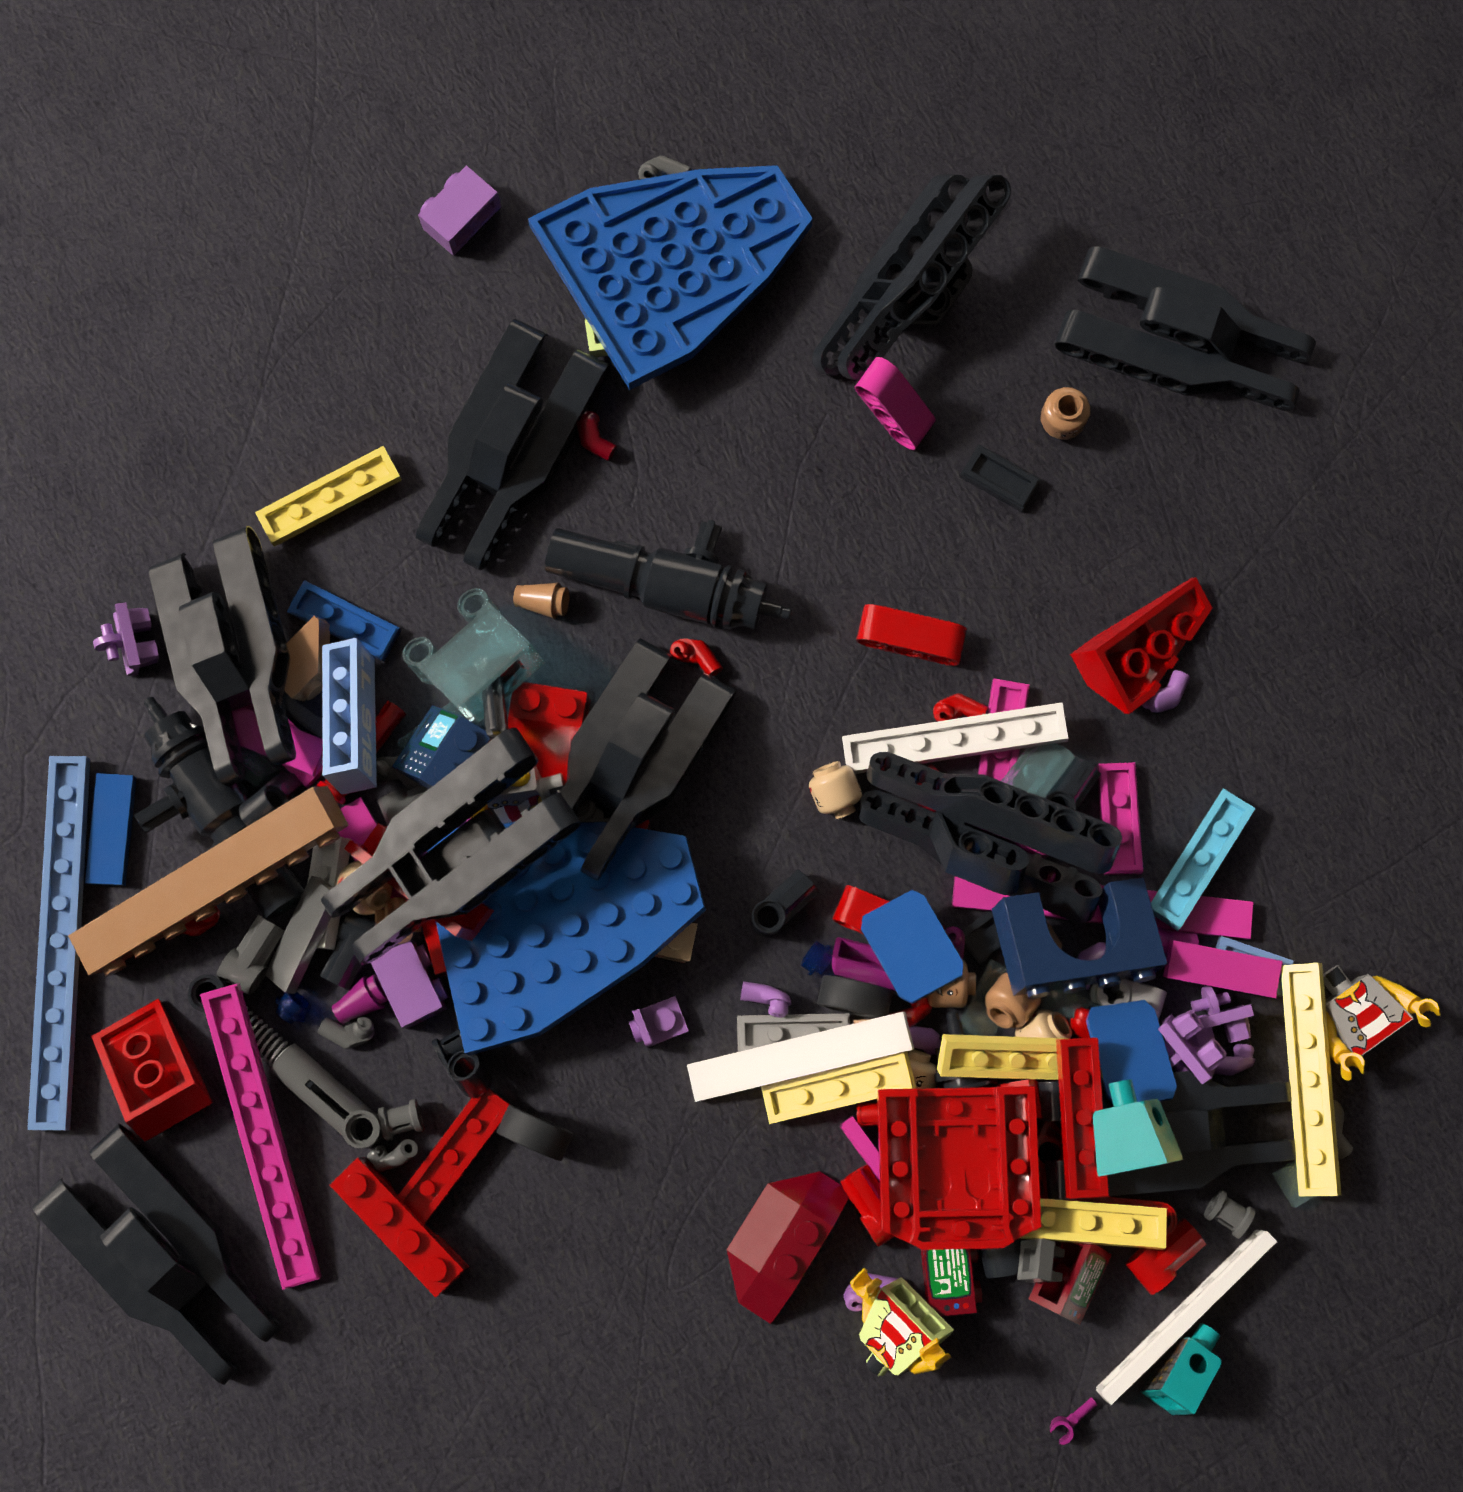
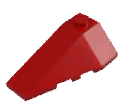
(1137, 651)

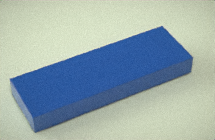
(345, 619)
(110, 829)

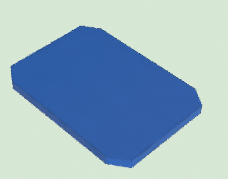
(912, 946)
(1132, 1049)

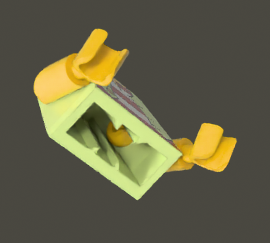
(899, 1327)

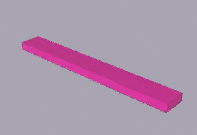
(1208, 917)
(261, 1136)

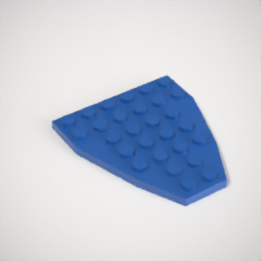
(671, 258)
(567, 937)

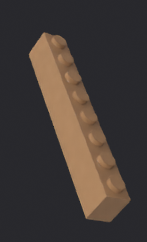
(209, 880)

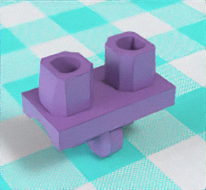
(127, 623)
(1233, 1018)
(1199, 1060)

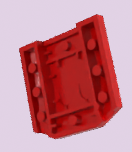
(958, 1166)

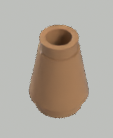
(543, 599)

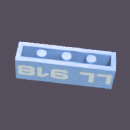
(349, 716)

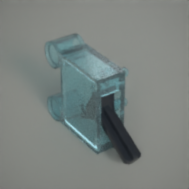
(478, 663)

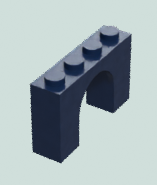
(1039, 965)

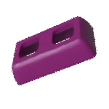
(858, 962)

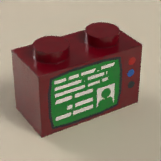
(1081, 1272)
(950, 1281)

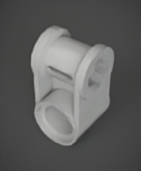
(1128, 992)

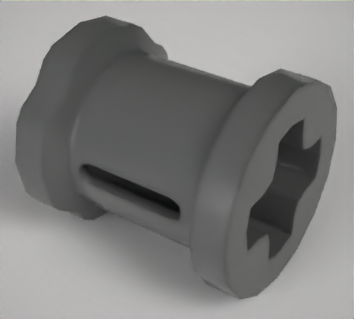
(401, 1119)
(1229, 1213)

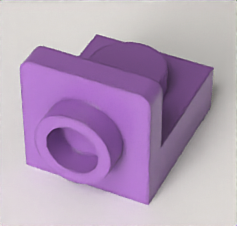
(658, 1022)

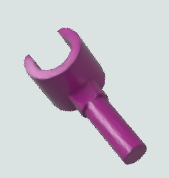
(1072, 1420)

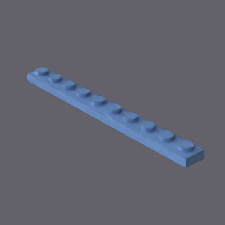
(57, 959)

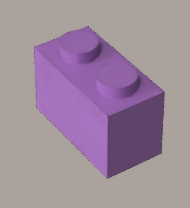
(459, 210)
(410, 984)

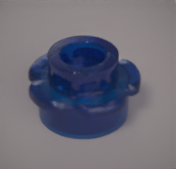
(816, 958)
(292, 1007)

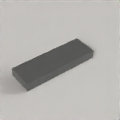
(300, 937)

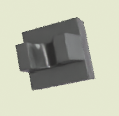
(1037, 1261)

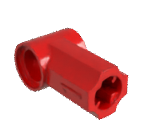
(864, 1193)
(1158, 1267)

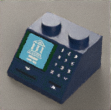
(439, 747)

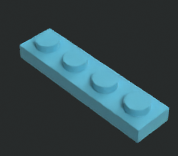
(1200, 859)

